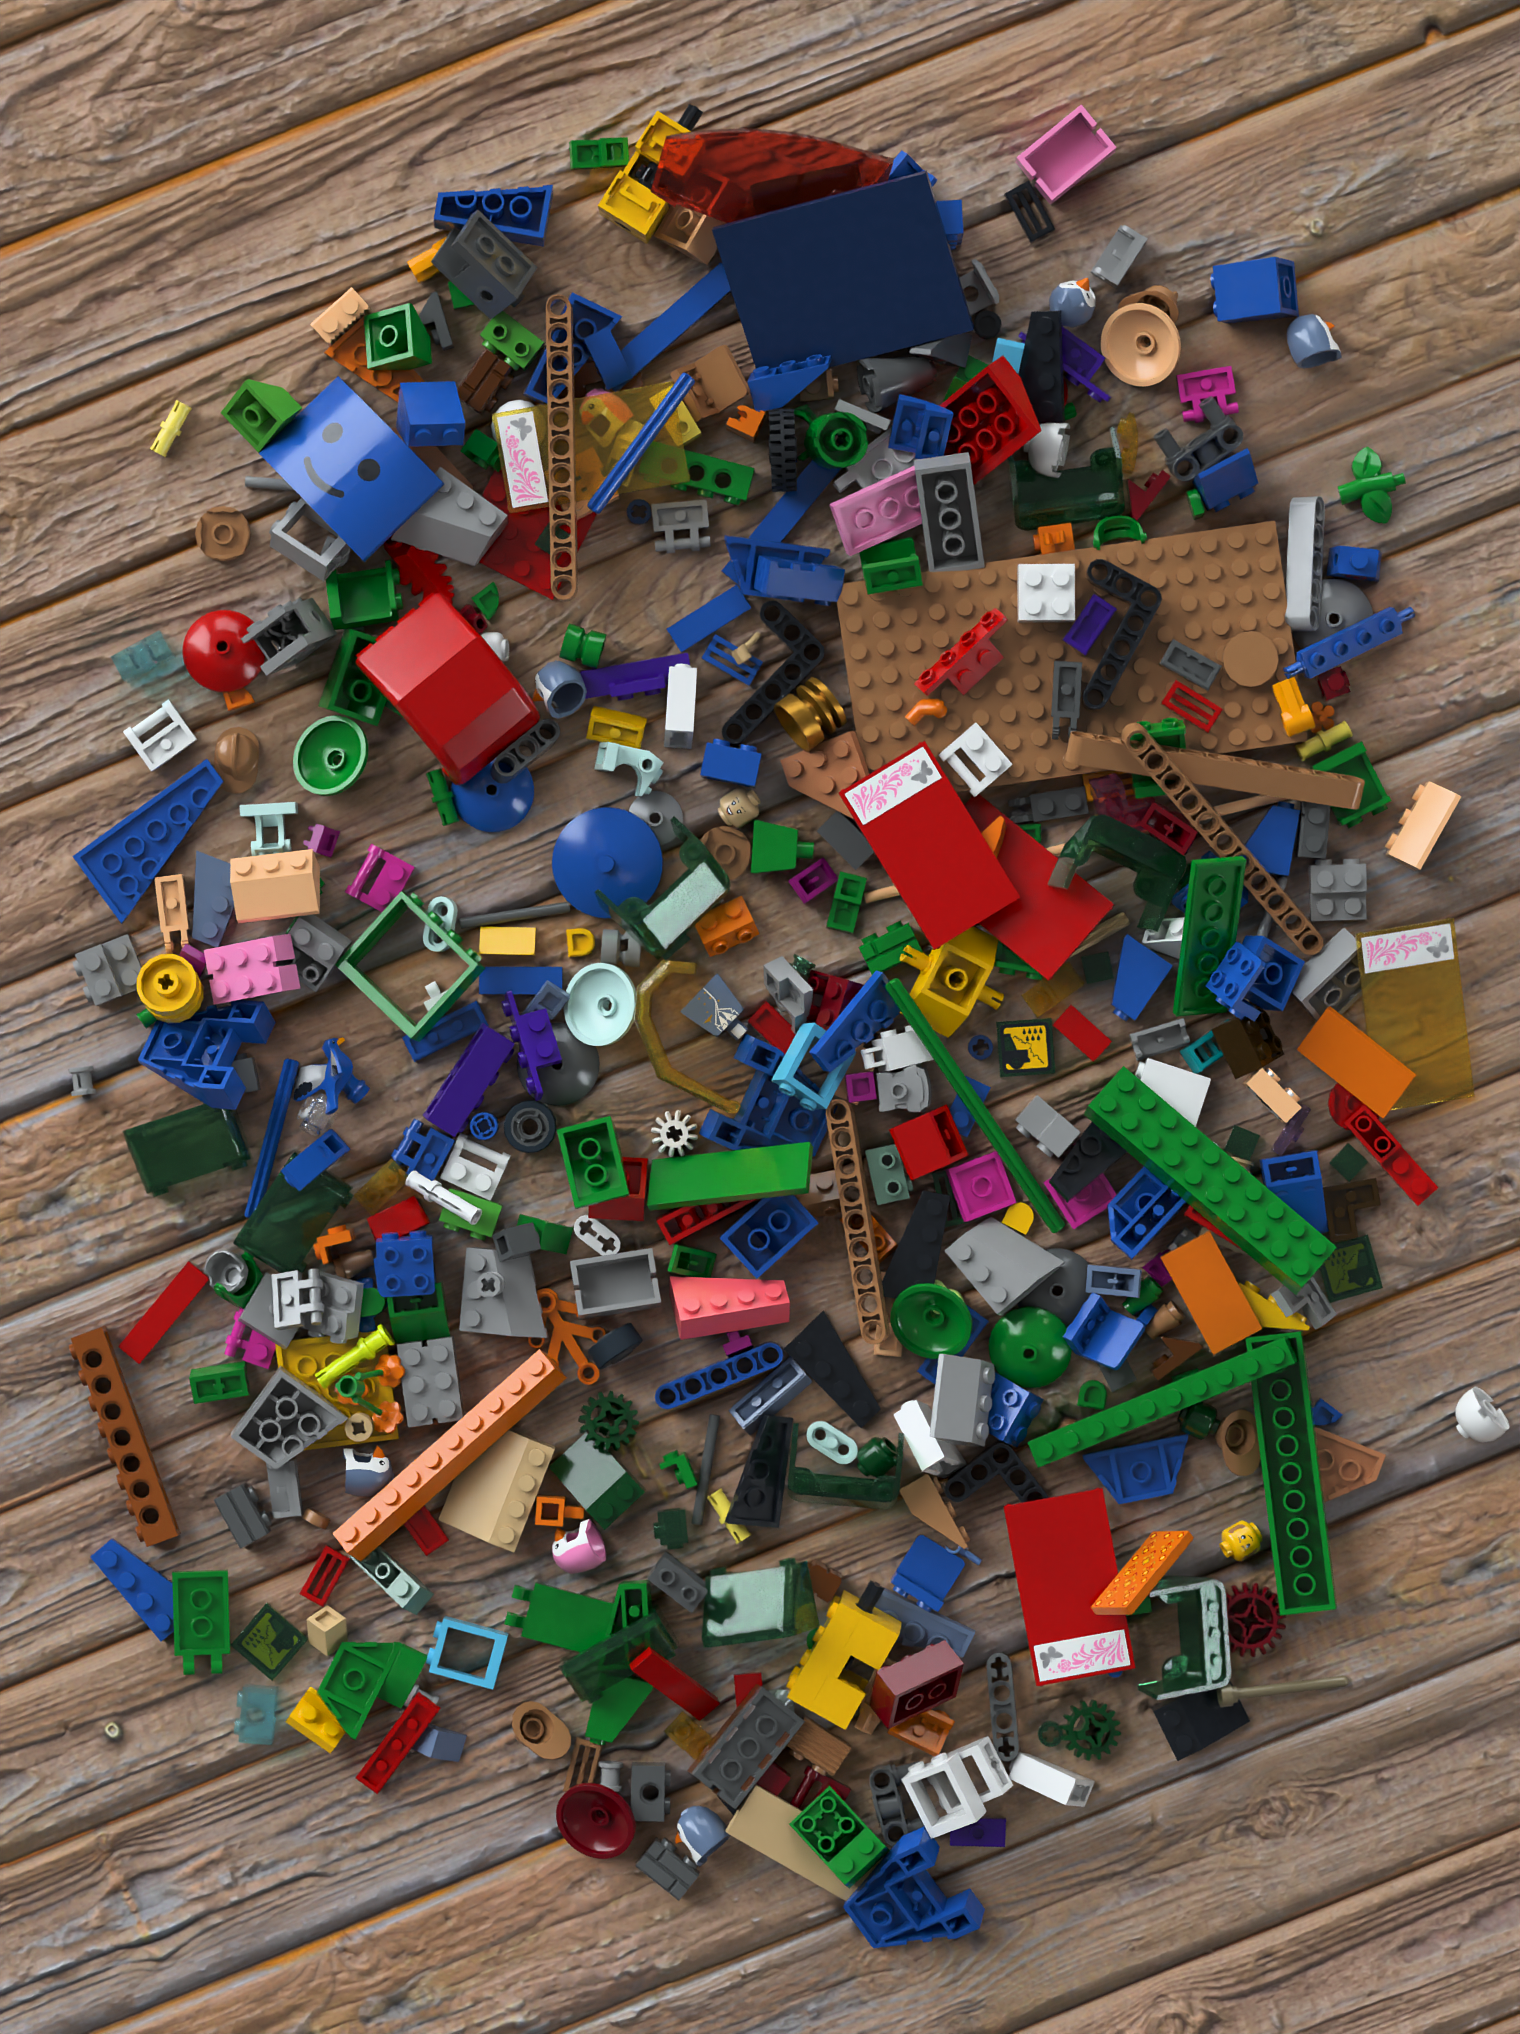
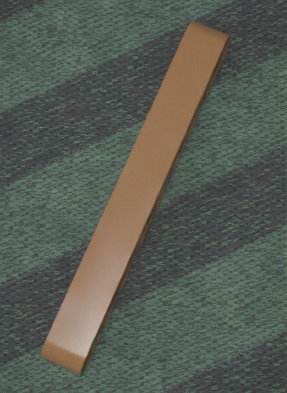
(853, 1235)

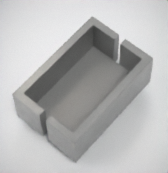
(615, 1283)
(431, 1381)

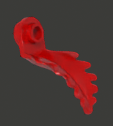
(420, 569)

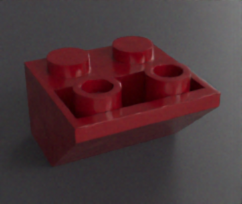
(829, 997)

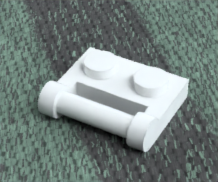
(166, 742)
(982, 753)
(471, 1175)

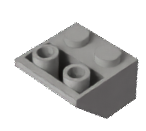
(315, 949)

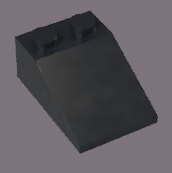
(1197, 1721)

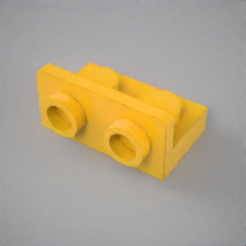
(316, 1721)

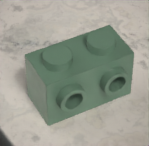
(888, 1174)

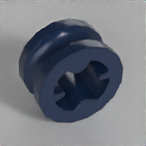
(638, 520)
(986, 1053)

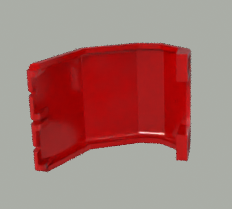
(449, 687)

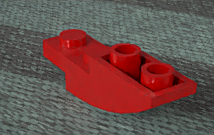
(1390, 1155)

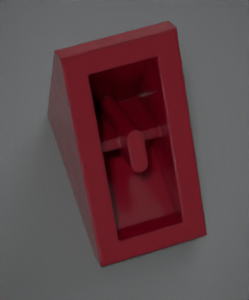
(1170, 827)

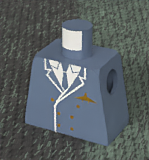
(716, 1009)

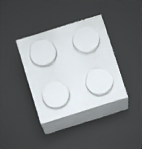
(1046, 592)

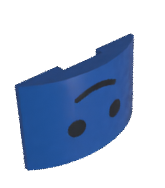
(351, 468)

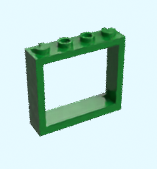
(376, 931)

